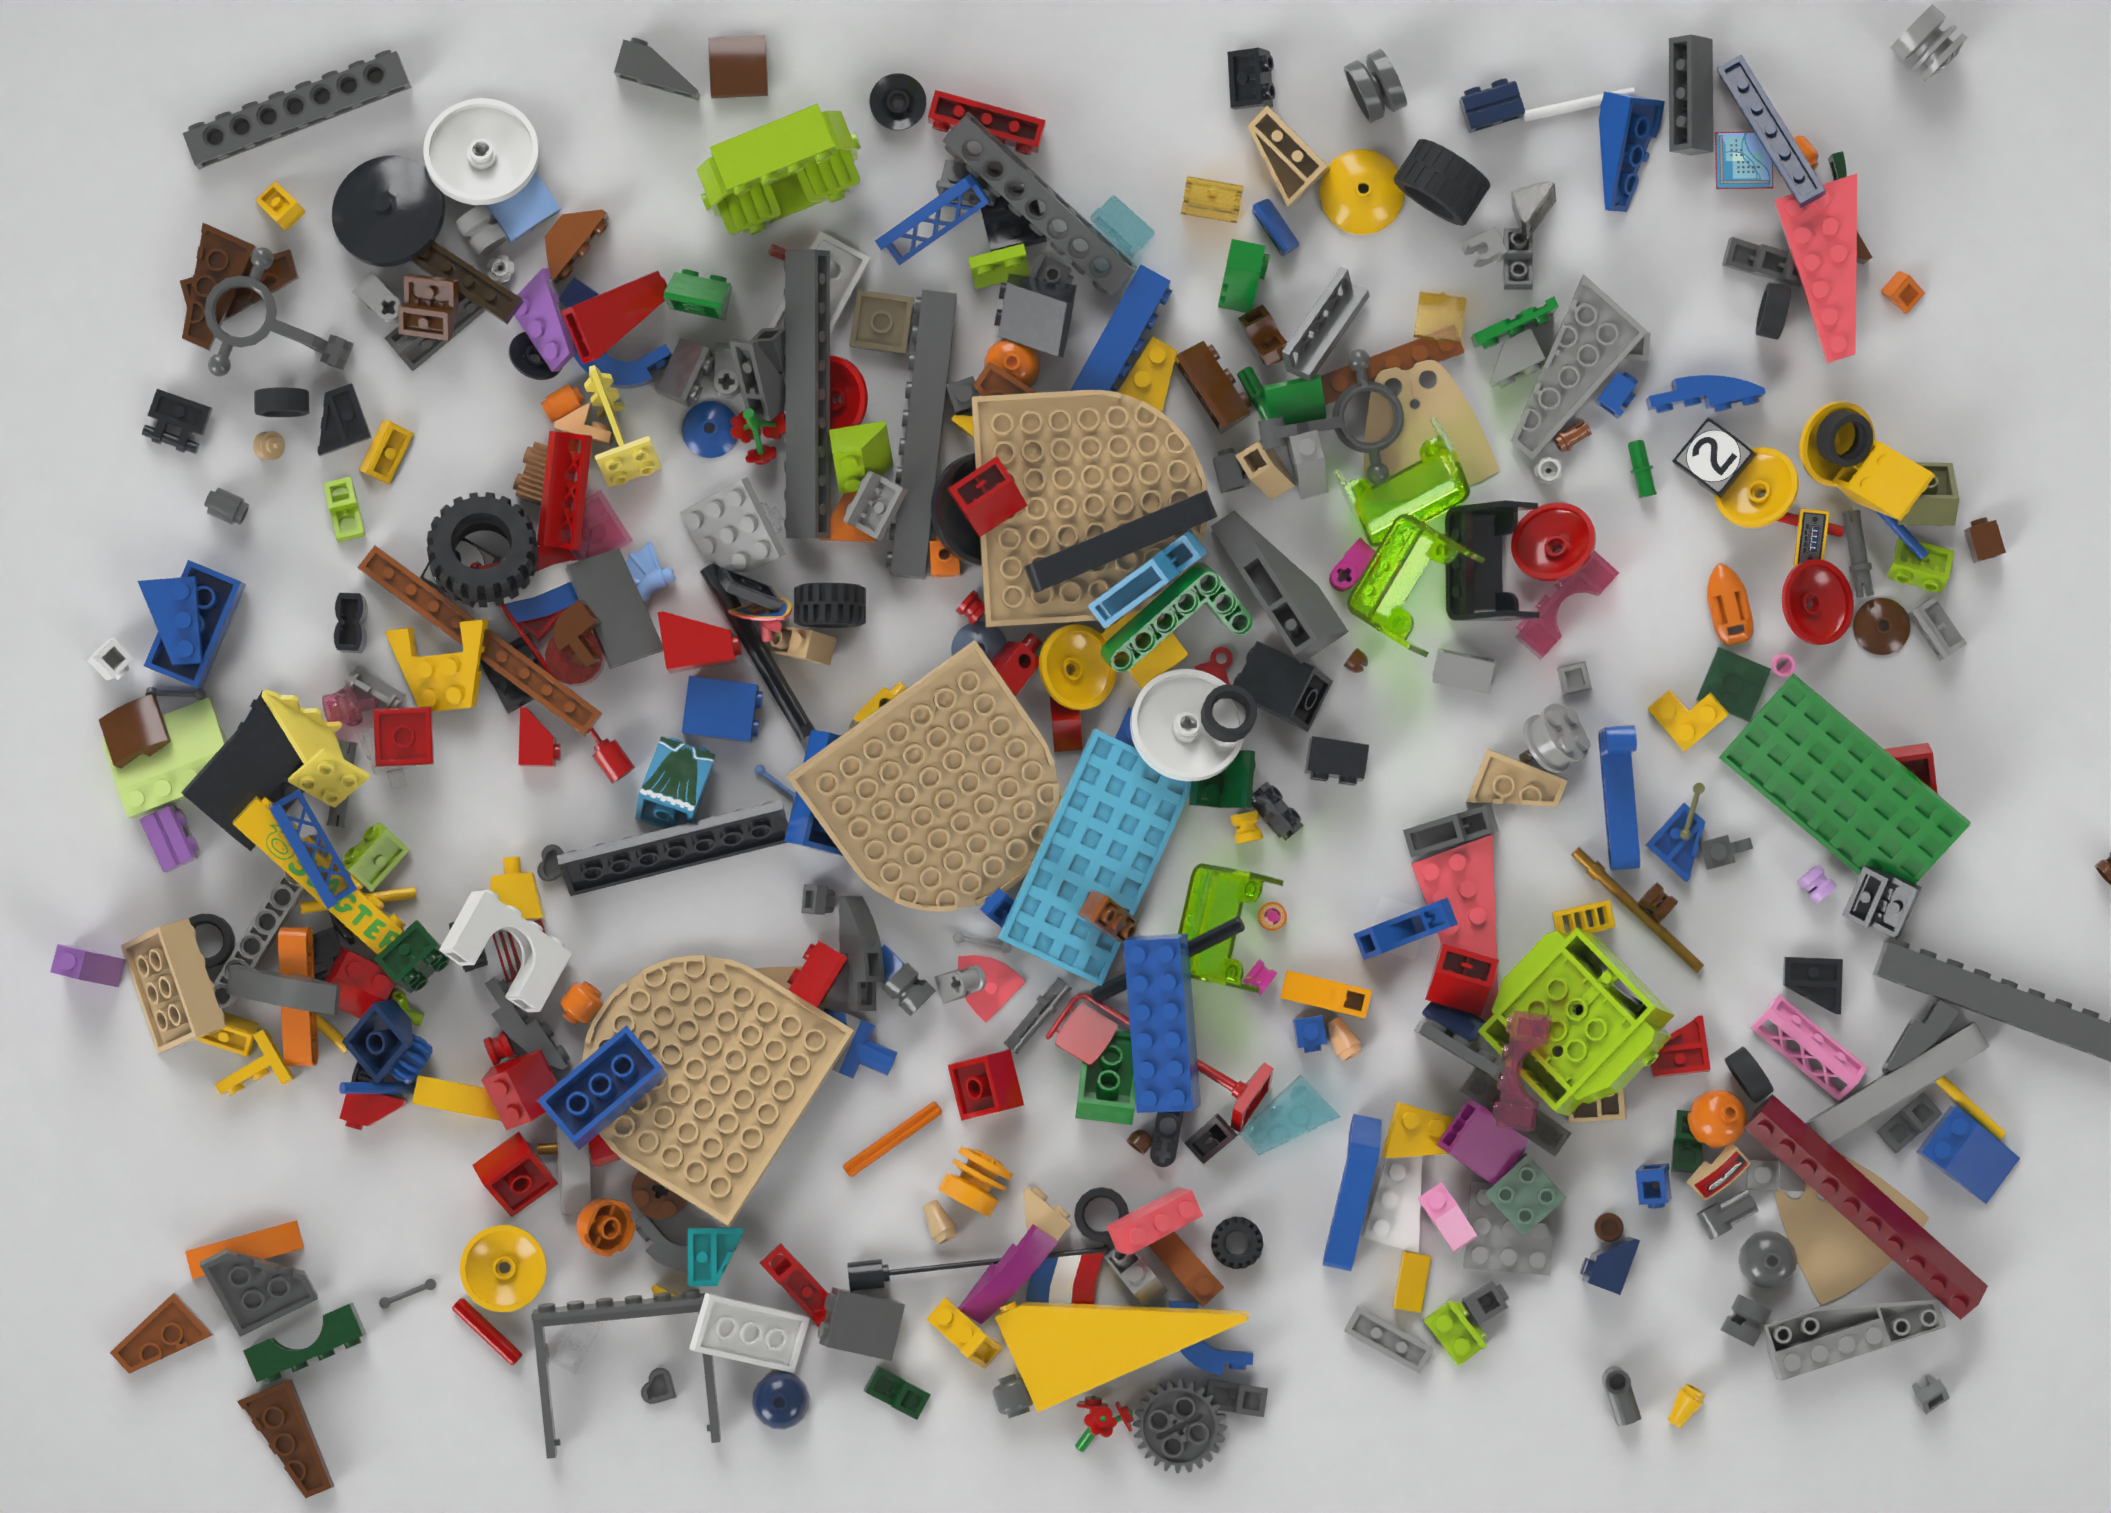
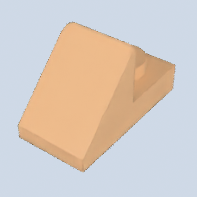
(577, 422)

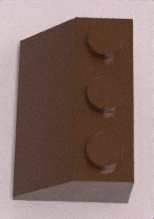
(1213, 386)

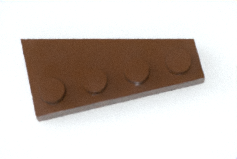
(217, 259)
(274, 278)
(285, 1426)

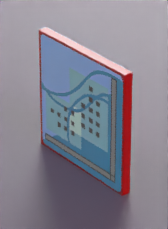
(1741, 162)

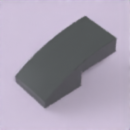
(1909, 1122)
(1238, 1397)

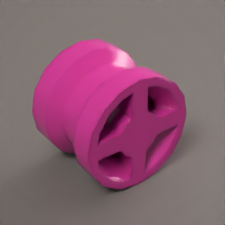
(1259, 976)

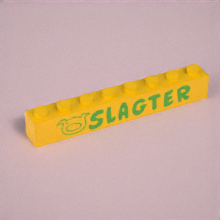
(356, 911)

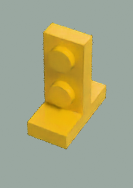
(258, 1068)
(964, 1333)

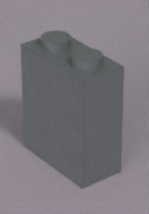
(861, 1323)

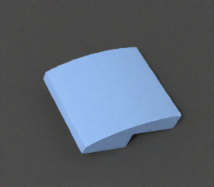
(525, 209)

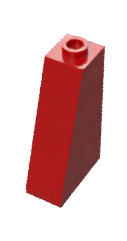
(611, 315)

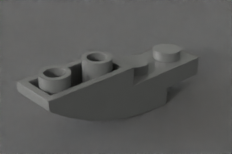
(865, 959)
(527, 1036)

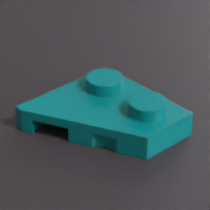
(710, 1253)

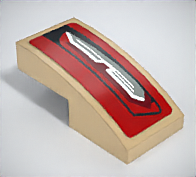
(1715, 1177)

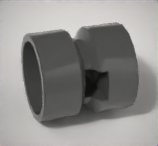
(908, 989)
(1755, 1315)

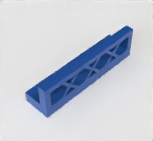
(922, 215)
(303, 854)

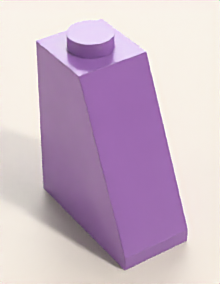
(87, 965)

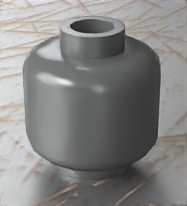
(1012, 1396)

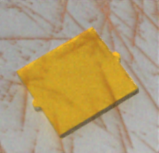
(1440, 317)

